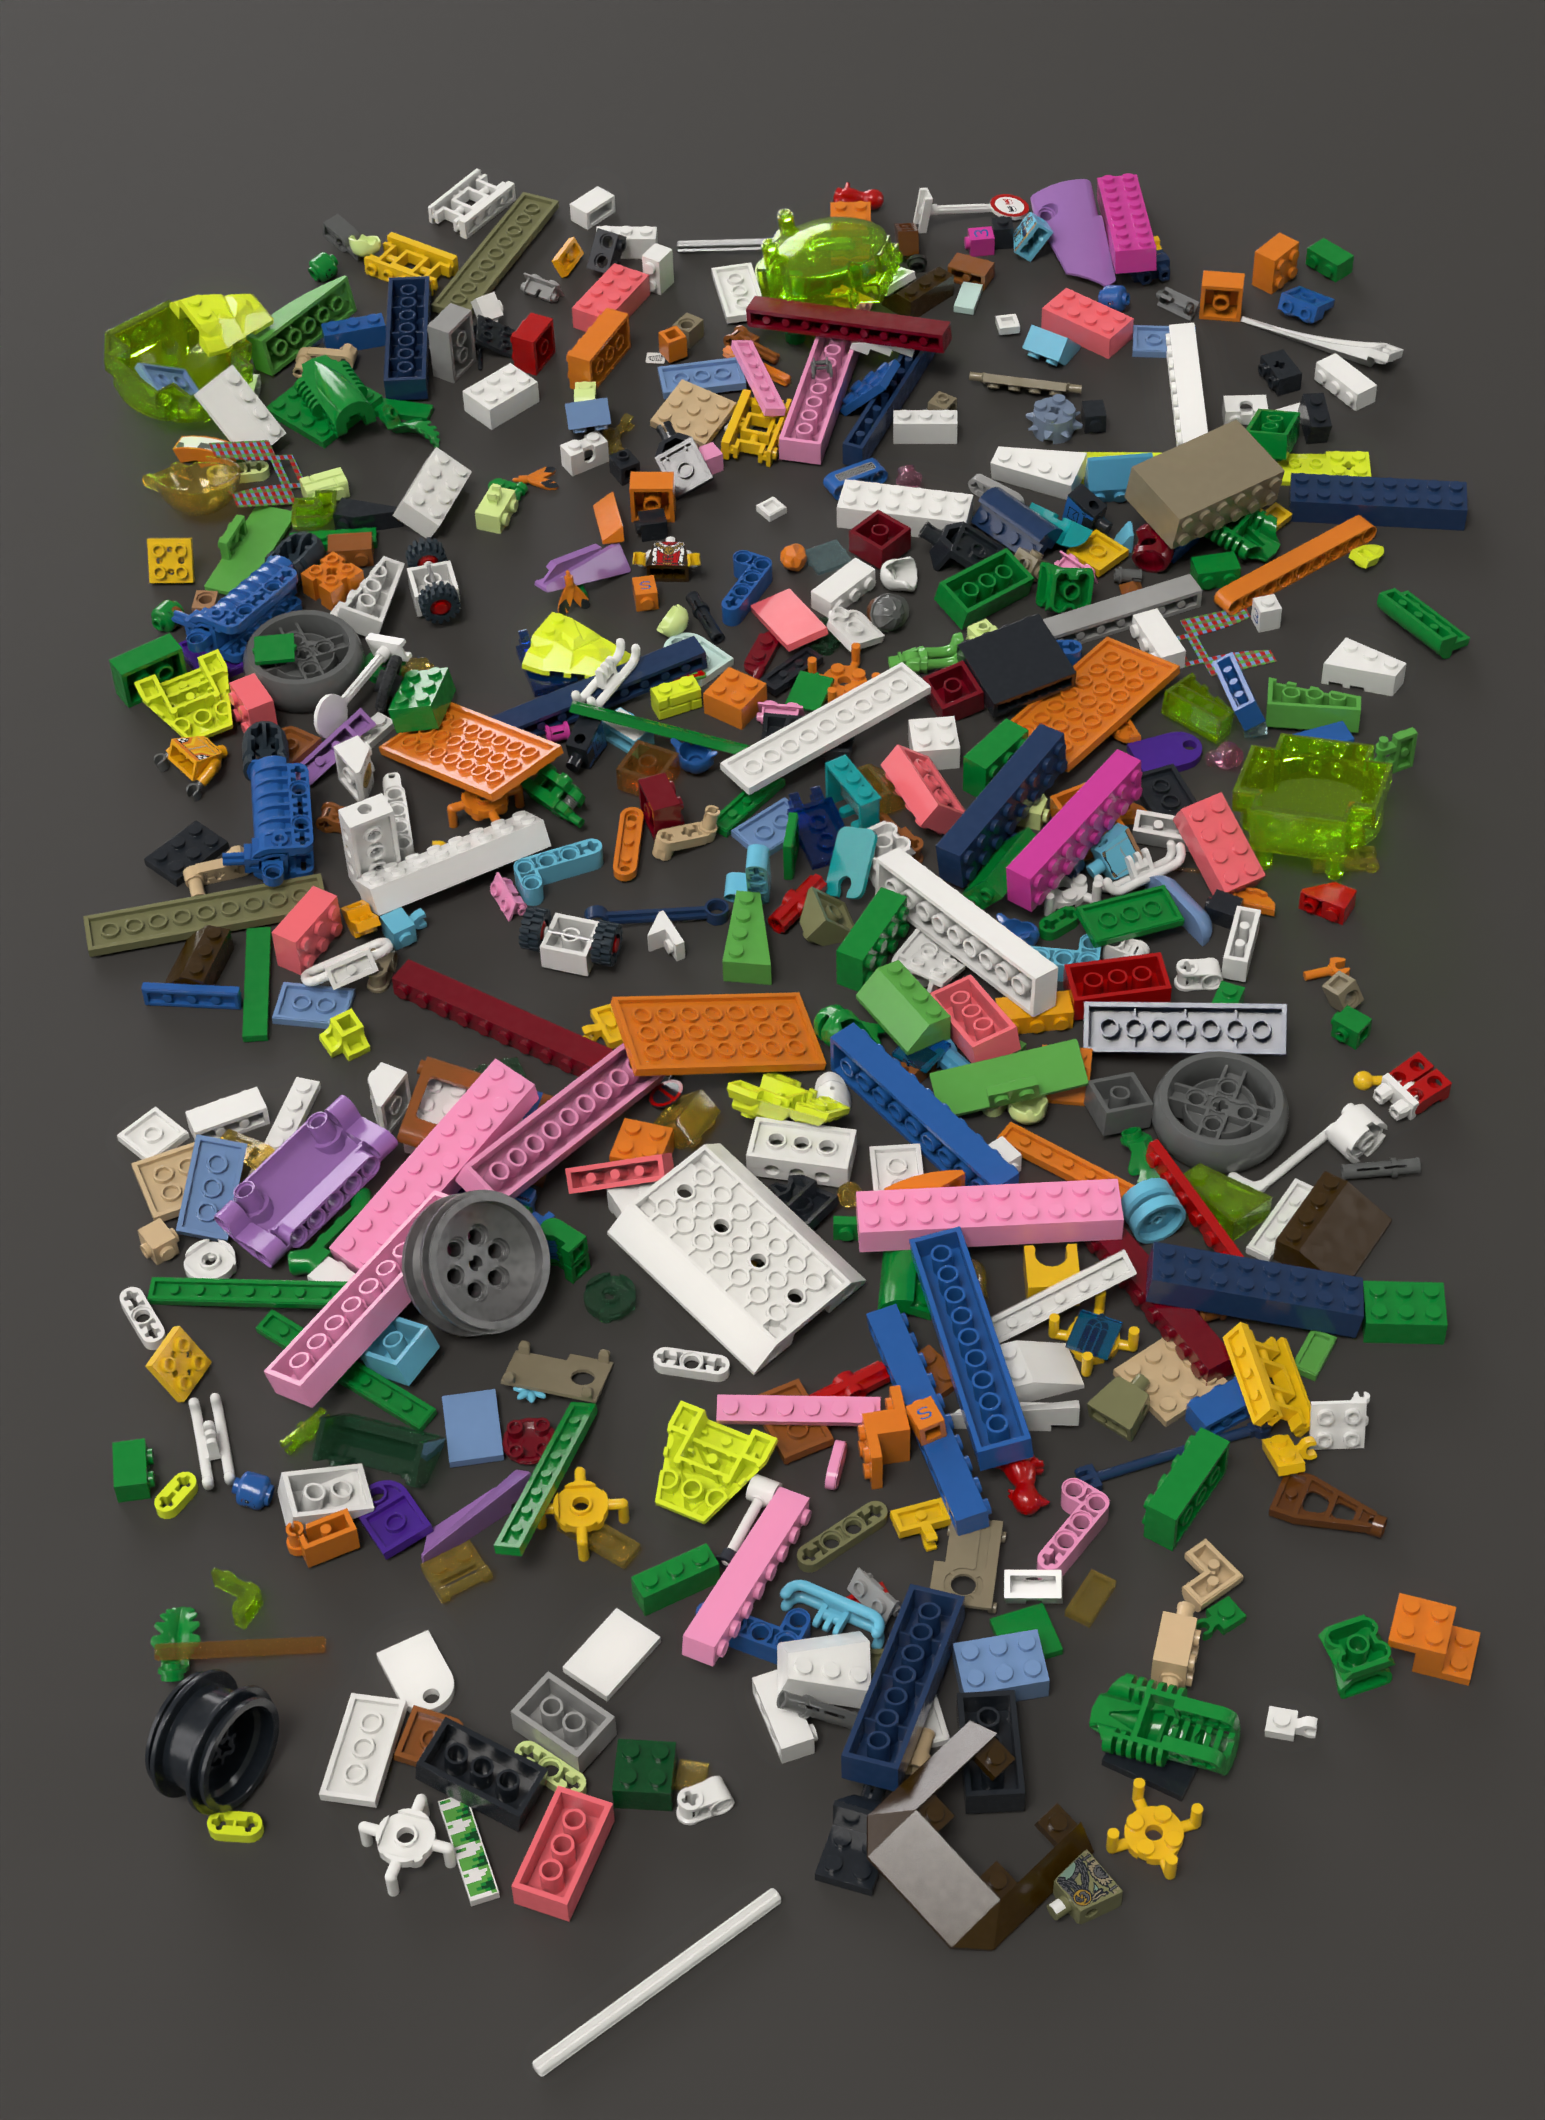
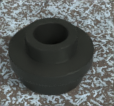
(917, 263)

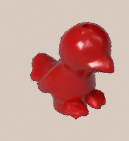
(849, 194)
(1023, 1477)

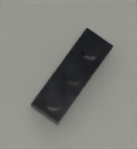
(787, 672)

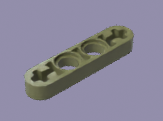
(845, 1539)

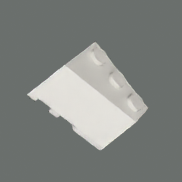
(827, 1668)

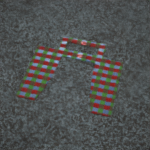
(260, 450)
(1215, 621)

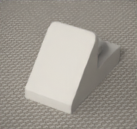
(665, 935)

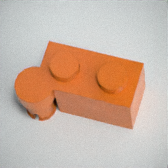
(324, 1538)

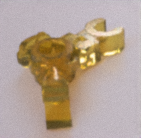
(613, 435)

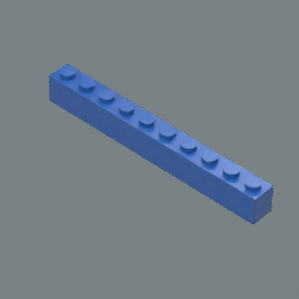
(944, 1456)

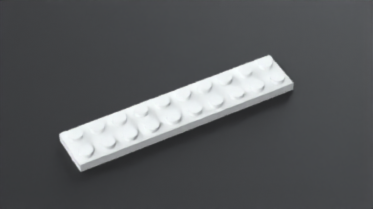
(825, 728)

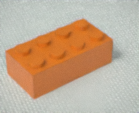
(599, 348)

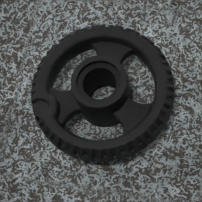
(388, 683)

